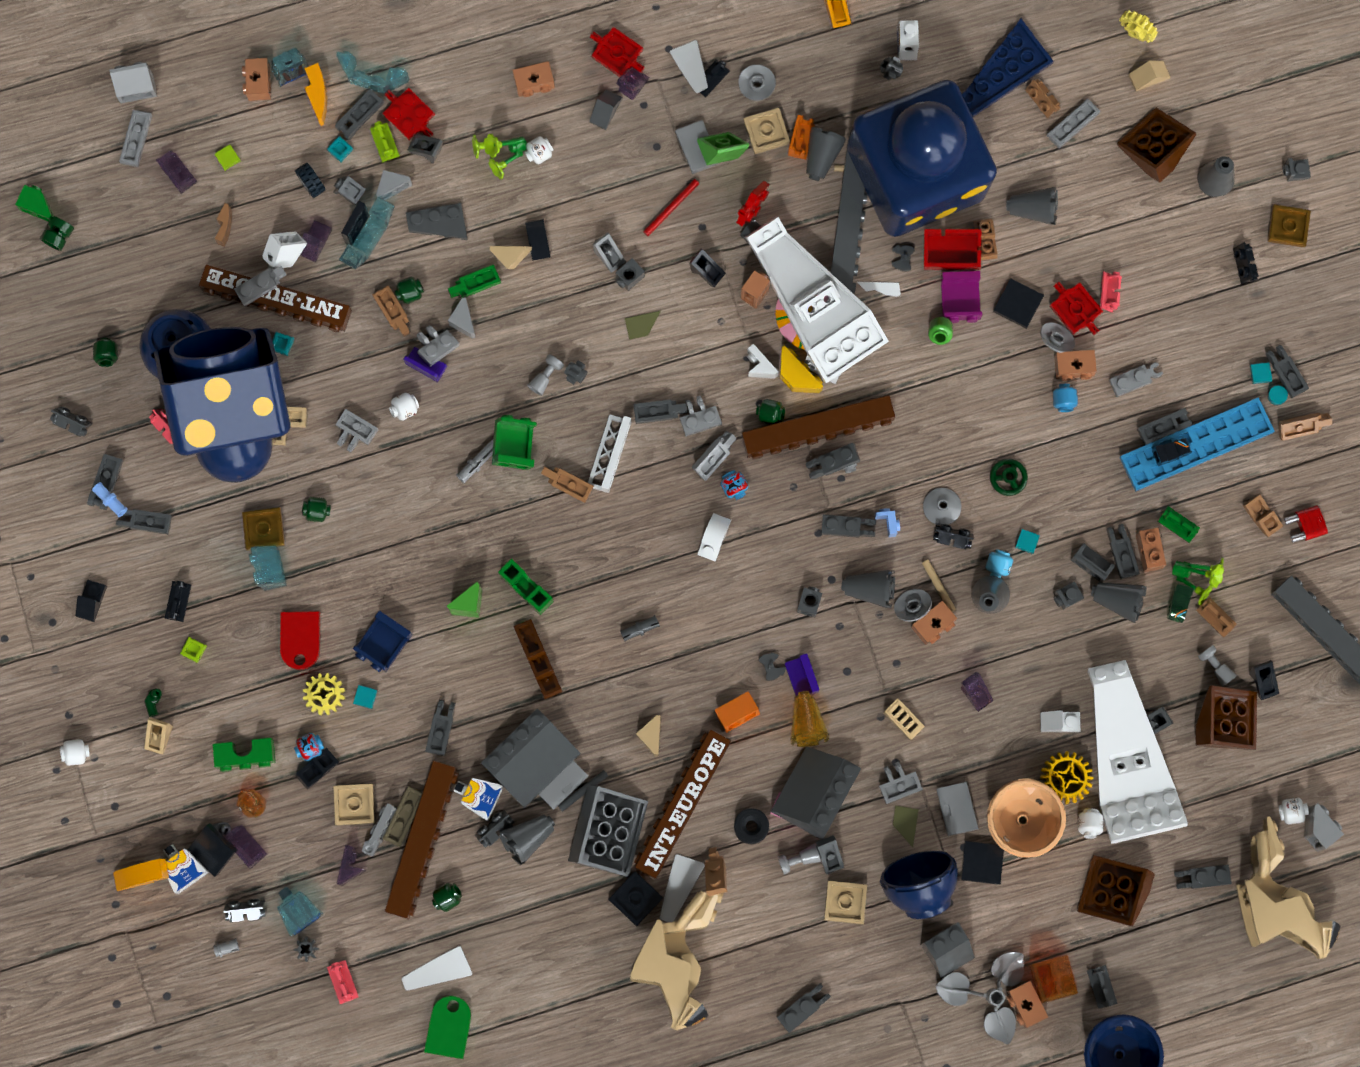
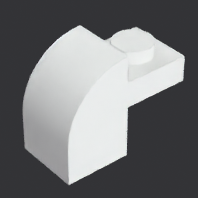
(714, 536)

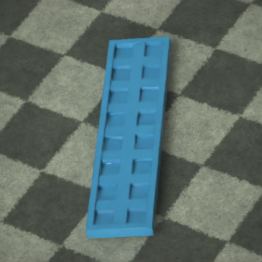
(1206, 439)

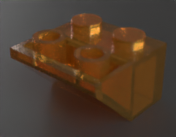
(1053, 979)

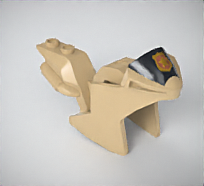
(1278, 910)
(671, 965)

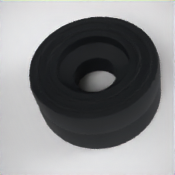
(751, 815)

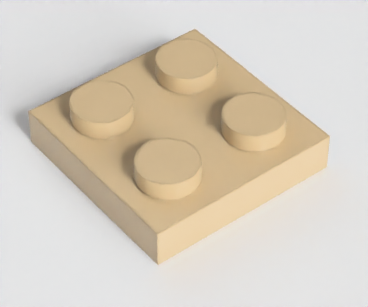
(766, 131)
(354, 804)
(845, 902)

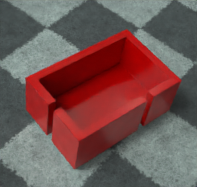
(955, 251)

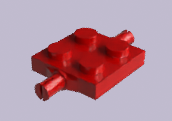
(617, 52)
(409, 114)
(752, 206)
(1076, 308)

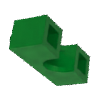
(525, 586)
(261, 754)

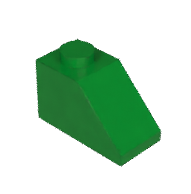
(34, 203)

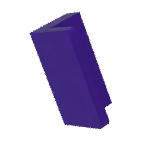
(418, 364)
(802, 675)

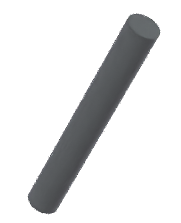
(581, 792)

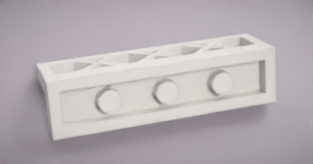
(616, 452)

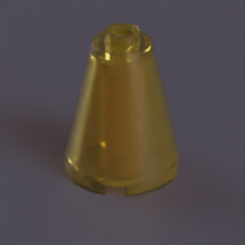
(807, 722)

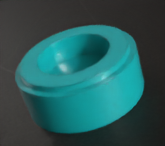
(1277, 395)

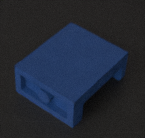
(382, 642)

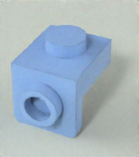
(892, 524)

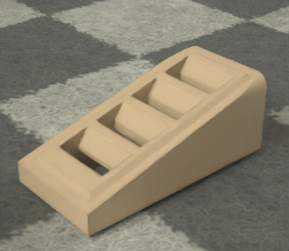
(888, 713)

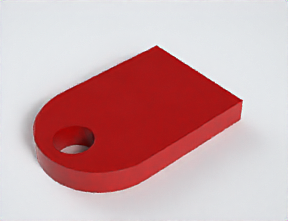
(300, 637)

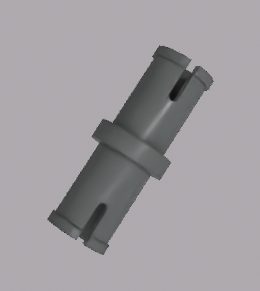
(639, 628)

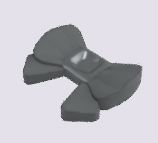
(905, 252)
(772, 672)

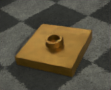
(1289, 226)
(263, 528)

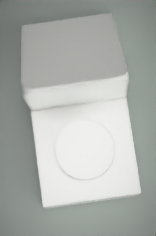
(764, 368)
(1060, 721)

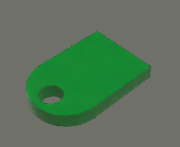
(448, 1029)

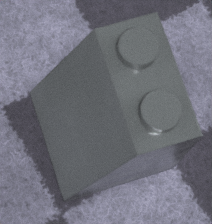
(948, 950)

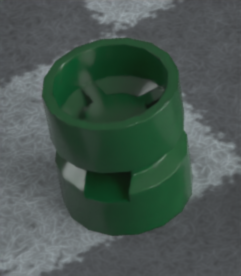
(52, 237)

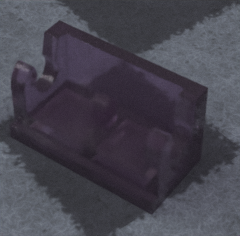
(176, 171)
(247, 847)

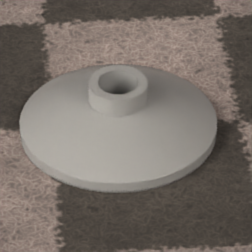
(757, 74)
(1057, 337)
(937, 514)
(913, 605)

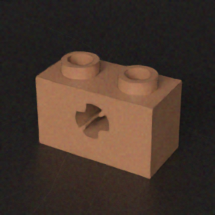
(259, 69)
(540, 72)
(755, 289)
(1084, 359)
(1150, 549)
(939, 613)
(1028, 994)

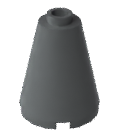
(822, 152)
(1217, 177)
(1035, 205)
(871, 587)
(990, 588)
(1120, 598)
(527, 837)

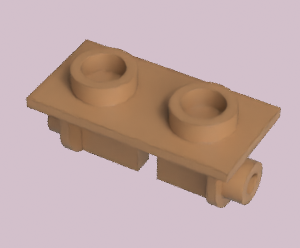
(1038, 92)
(1216, 617)

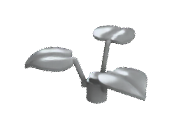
(1002, 1022)

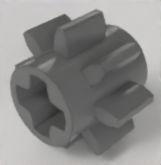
(891, 68)
(575, 372)
(312, 948)

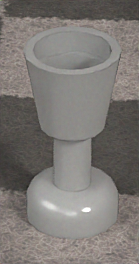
(541, 381)
(1222, 672)
(806, 856)

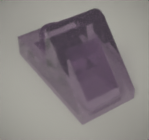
(632, 83)
(315, 240)
(976, 691)
(347, 872)

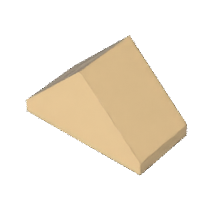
(1149, 74)
(510, 255)
(157, 735)
(650, 735)

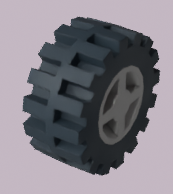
(310, 180)

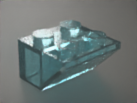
(268, 567)

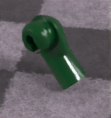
(151, 701)

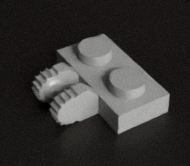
(438, 347)
(699, 420)
(356, 427)
(900, 787)

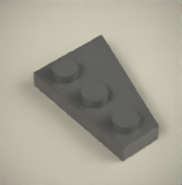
(440, 221)

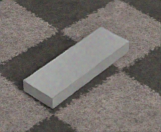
(1073, 123)
(135, 138)

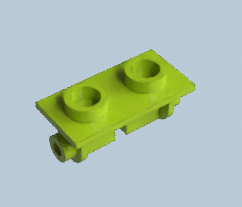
(384, 141)

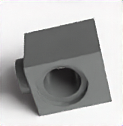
(630, 267)
(809, 610)

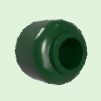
(409, 290)
(105, 352)
(770, 412)
(315, 509)
(446, 897)

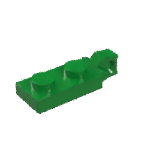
(475, 282)

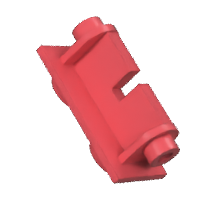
(1110, 298)
(160, 421)
(342, 982)

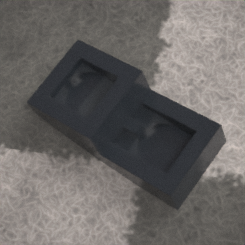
(538, 239)
(317, 768)

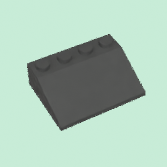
(530, 758)
(815, 791)
(608, 830)

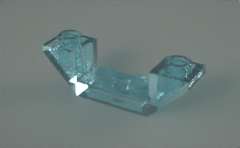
(395, 78)
(370, 235)

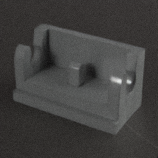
(1092, 563)

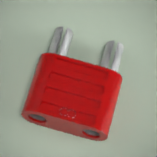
(1310, 523)

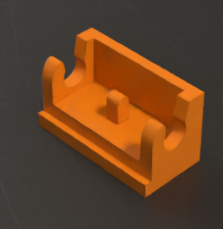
(800, 138)
(737, 712)

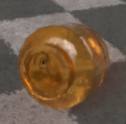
(251, 803)

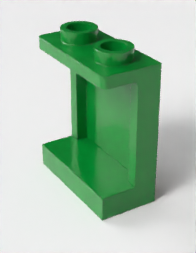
(513, 442)

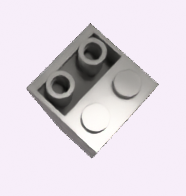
(133, 82)
(1320, 828)

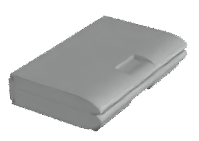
(687, 138)
(563, 785)
(957, 809)

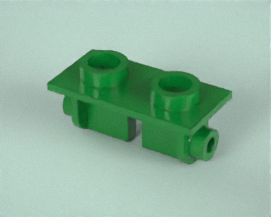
(1178, 524)

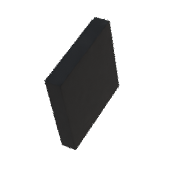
(355, 223)
(1018, 303)
(212, 849)
(982, 863)
(635, 898)

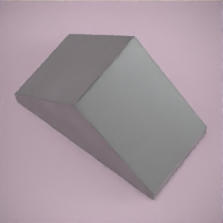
(392, 184)
(608, 252)
(462, 320)

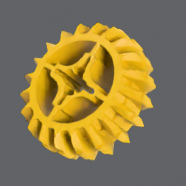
(1074, 779)

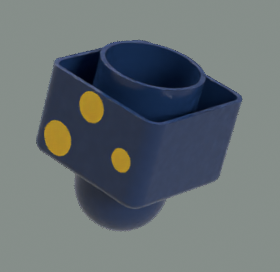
(921, 158)
(224, 399)

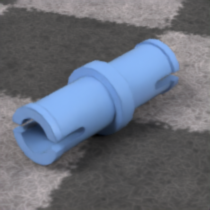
(109, 499)

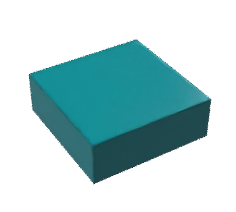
(340, 149)
(282, 343)
(1261, 373)
(1027, 541)
(365, 697)

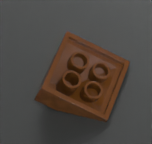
(1157, 144)
(1228, 719)
(1115, 890)

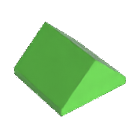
(721, 147)
(467, 603)

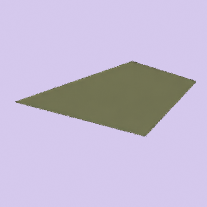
(641, 325)
(905, 822)

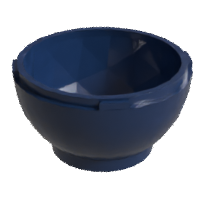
(162, 327)
(921, 883)
(1136, 1041)

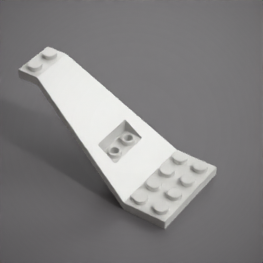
(835, 330)
(1140, 796)

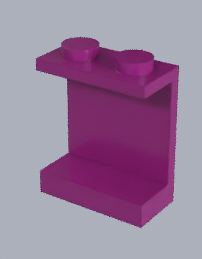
(961, 296)

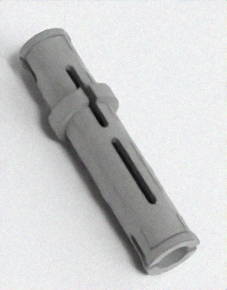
(475, 464)

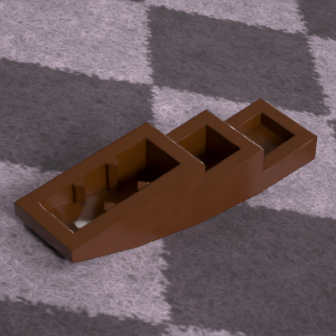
(537, 659)

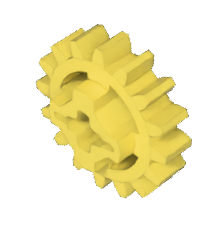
(1138, 26)
(315, 696)

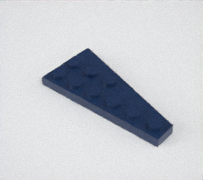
(1009, 67)

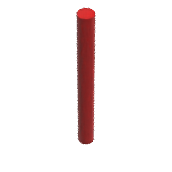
(671, 207)

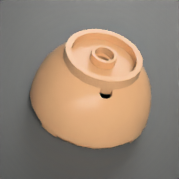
(1043, 822)

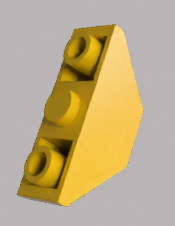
(797, 374)

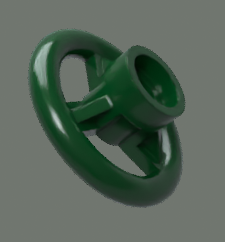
(1010, 470)

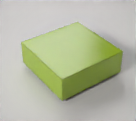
(227, 157)
(193, 649)

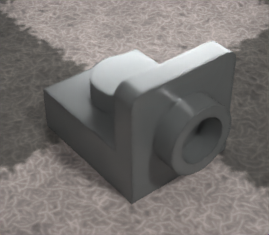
(1296, 170)
(349, 189)
(1068, 596)

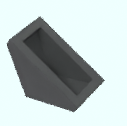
(605, 109)

